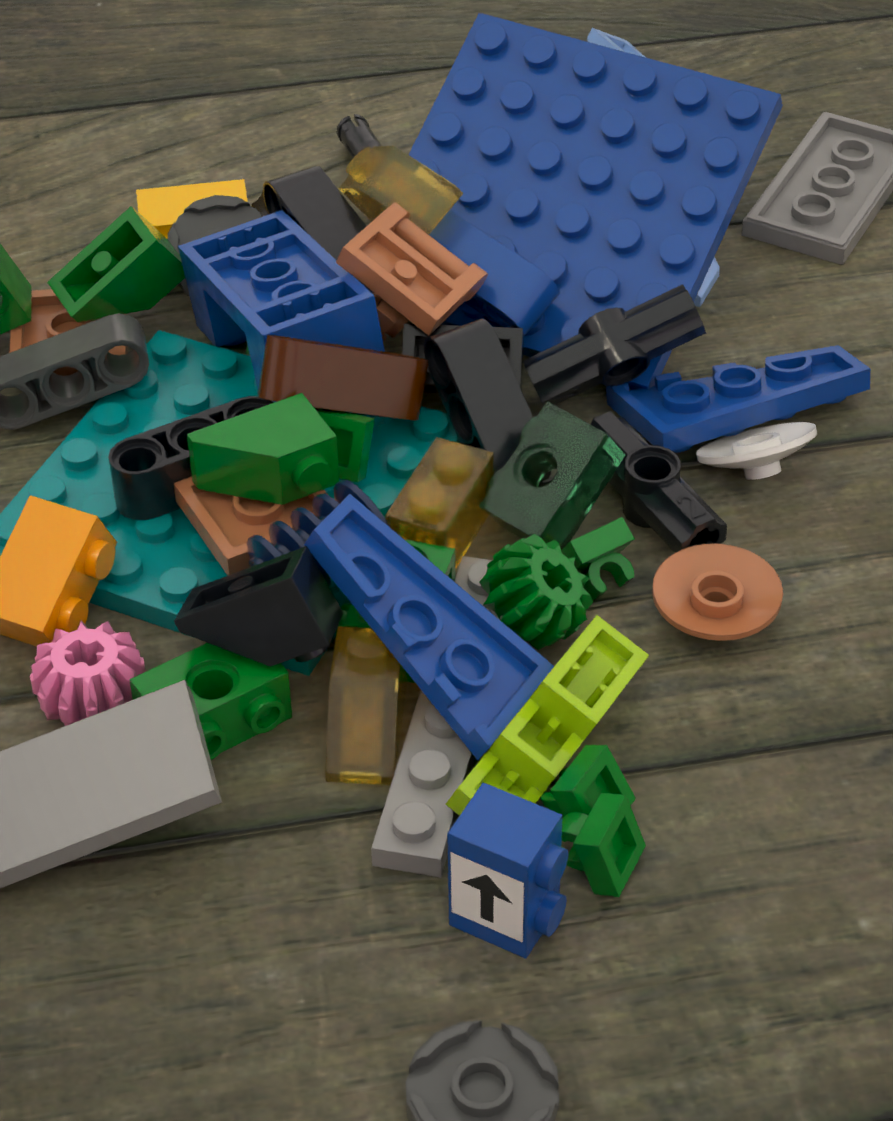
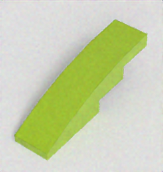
(556, 716)

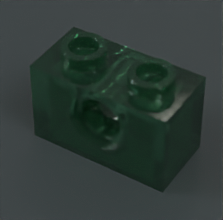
(584, 466)

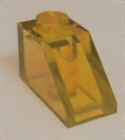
(388, 176)
(364, 709)

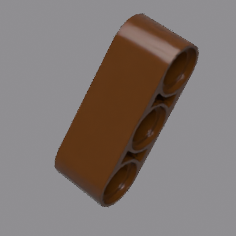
(343, 377)

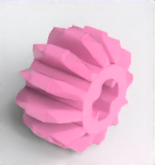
(84, 672)

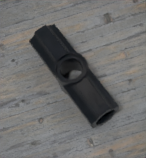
(615, 346)
(656, 493)

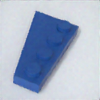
(738, 396)
(440, 635)

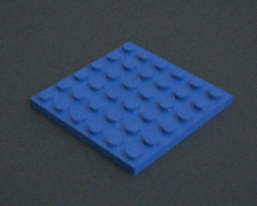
(592, 167)

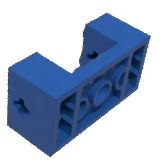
(278, 283)

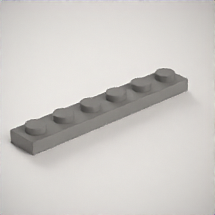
(427, 774)

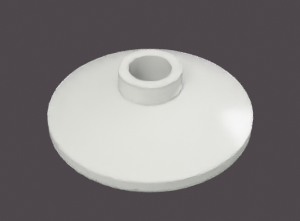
(758, 448)

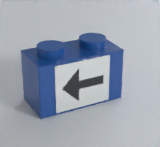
(506, 870)

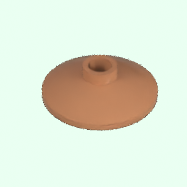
(717, 592)

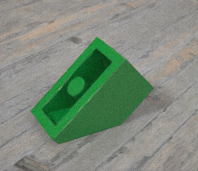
(119, 271)
(266, 453)

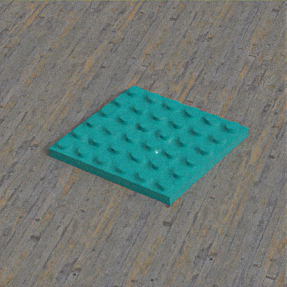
(165, 555)

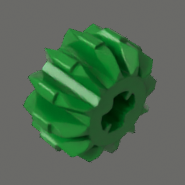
(536, 591)

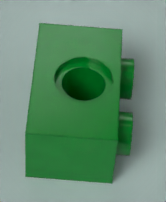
(231, 693)

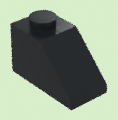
(266, 611)

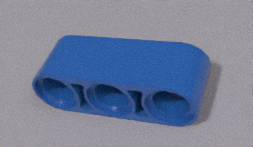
(515, 288)

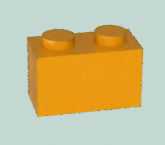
(51, 570)

